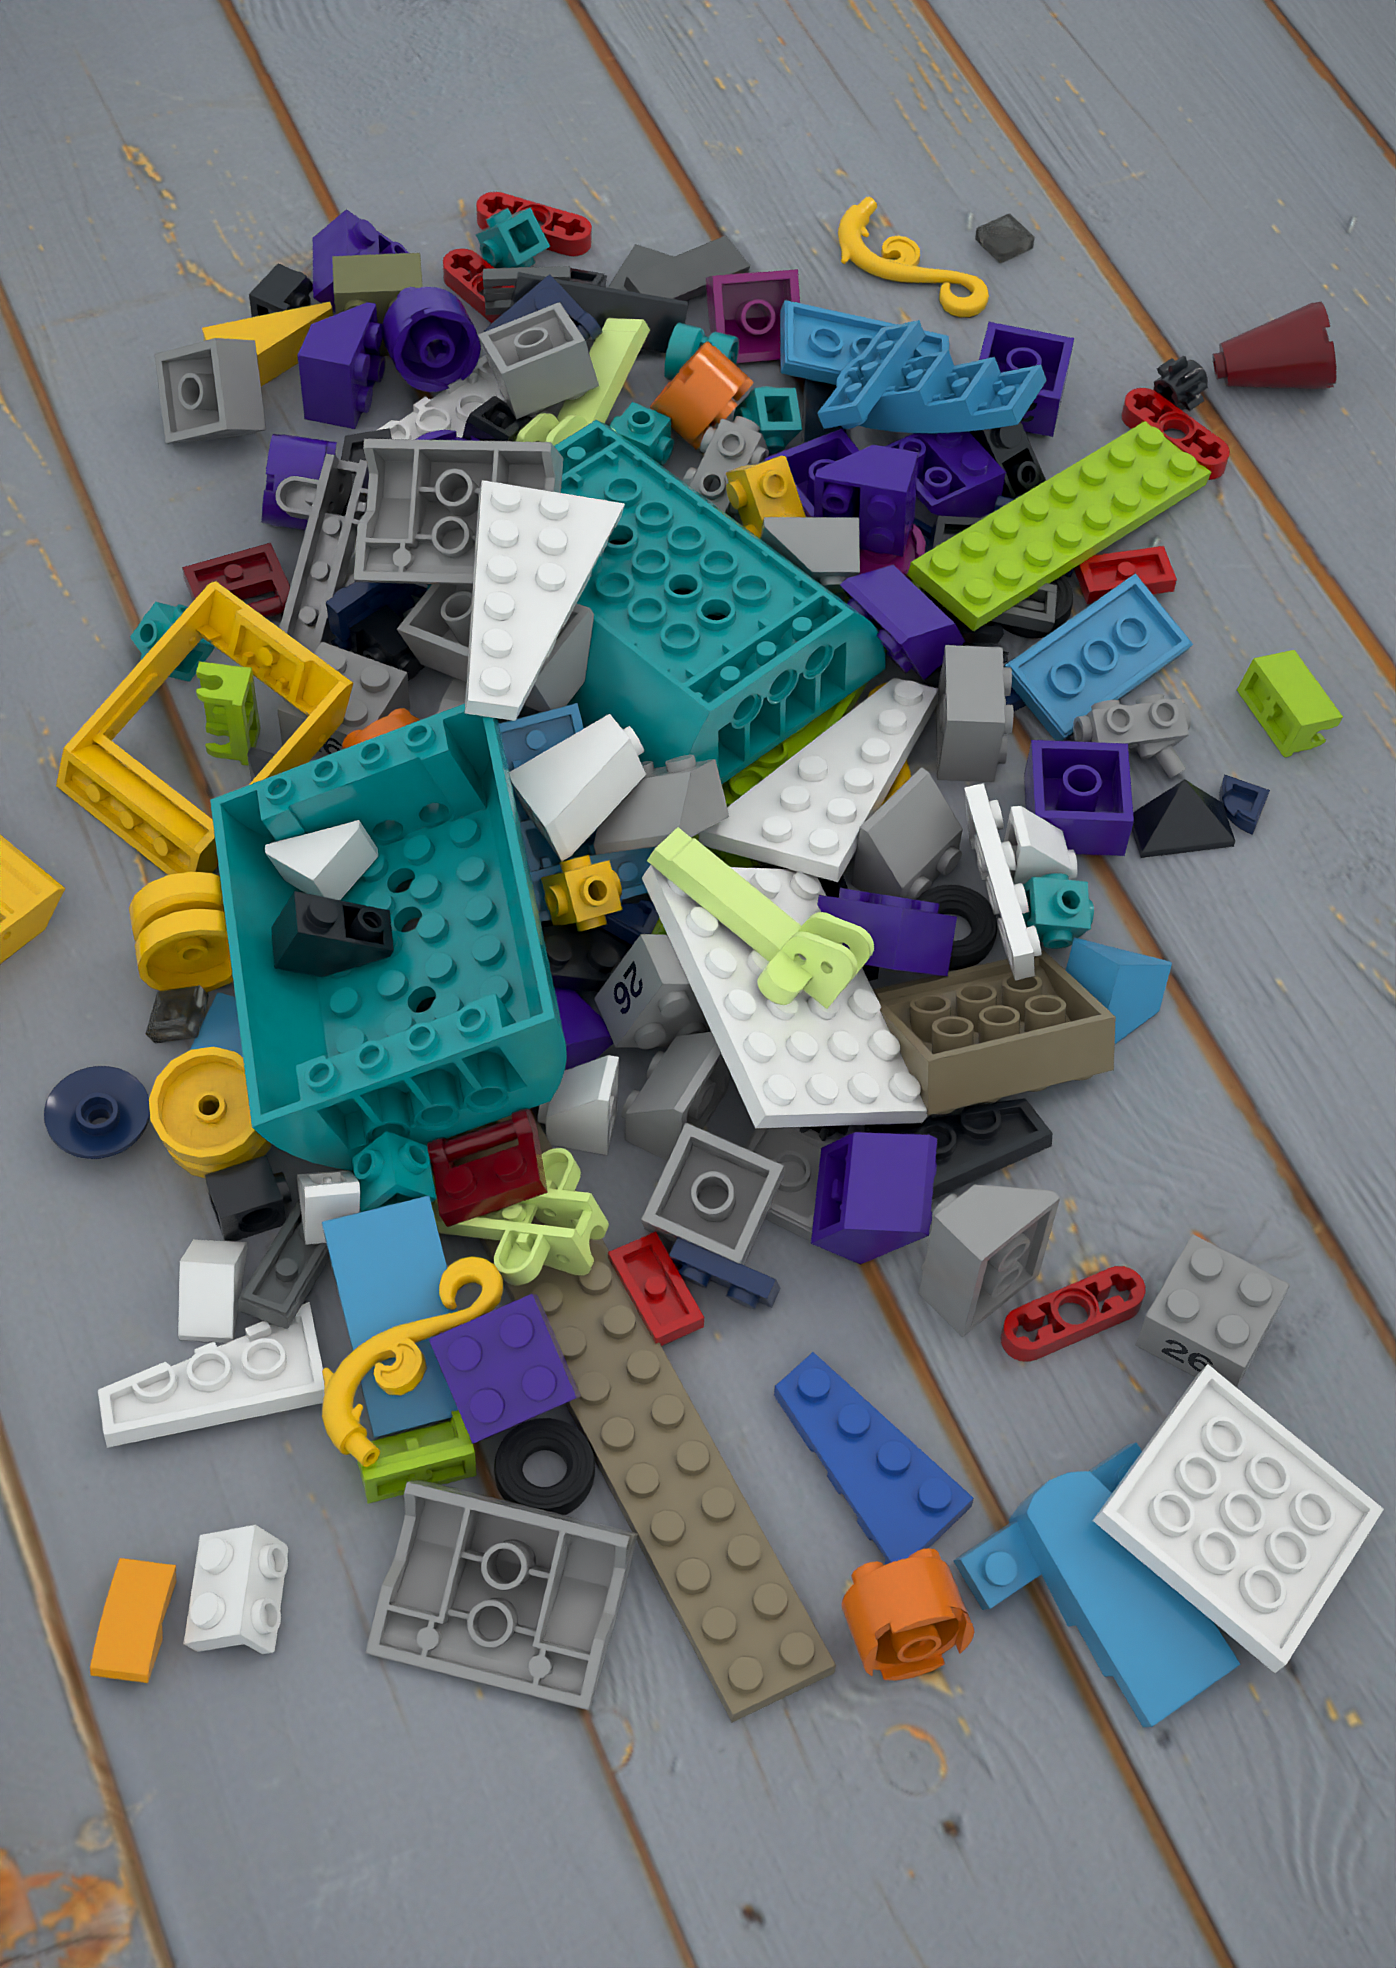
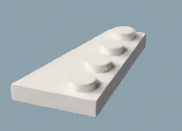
(994, 864)
(240, 1380)

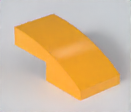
(133, 1620)

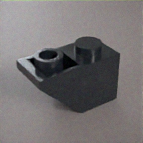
(1015, 455)
(329, 935)

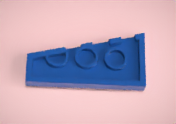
(887, 1480)

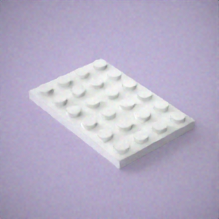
(796, 1058)

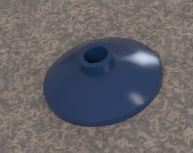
(93, 1095)

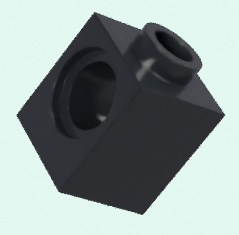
(248, 1198)

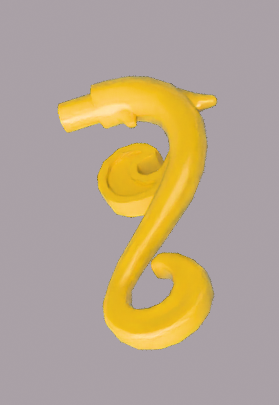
(906, 267)
(338, 1415)

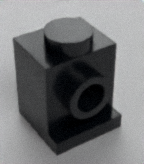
(280, 291)
(379, 640)

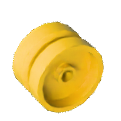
(181, 932)
(205, 1111)

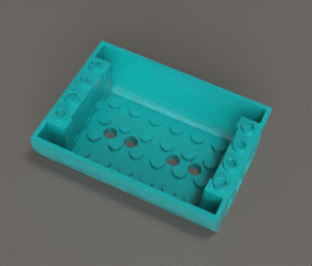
(654, 656)
(347, 1051)

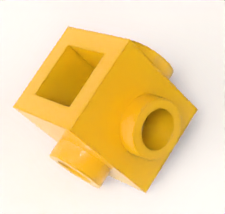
(582, 893)

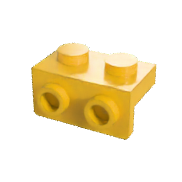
(763, 492)

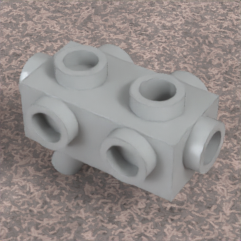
(725, 449)
(1148, 727)

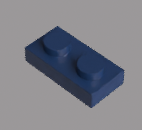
(744, 1283)

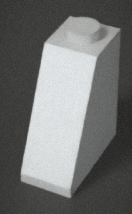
(579, 783)

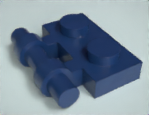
(362, 599)

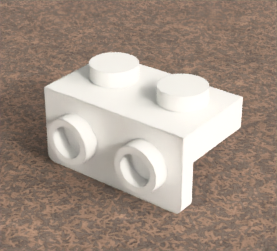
(237, 1590)

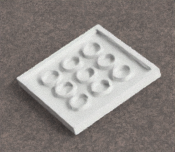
(1239, 1517)

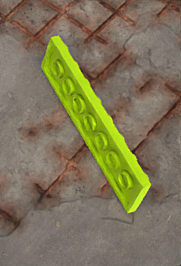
(1057, 525)

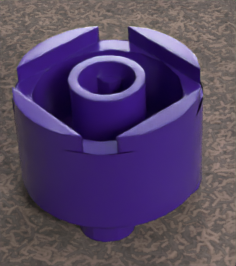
(430, 338)
(288, 458)

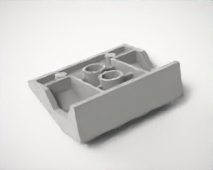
(426, 504)
(502, 1593)

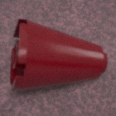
(1281, 353)

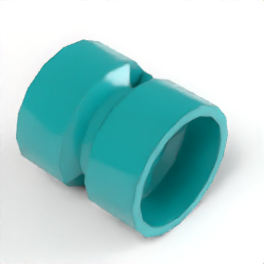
(688, 339)

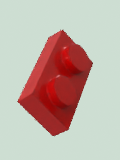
(1106, 571)
(656, 1289)

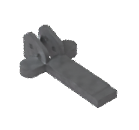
(325, 544)

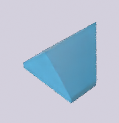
(1121, 981)

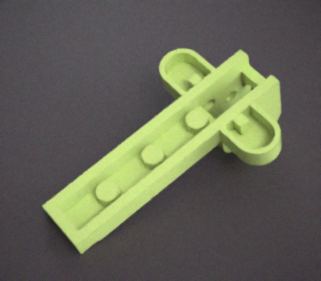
(612, 360)
(767, 927)
(526, 1246)

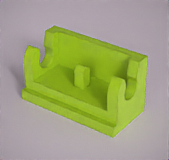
(1288, 702)
(229, 709)
(428, 1454)

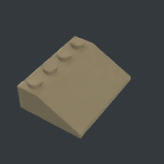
(995, 1036)

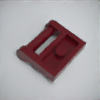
(245, 576)
(491, 1180)

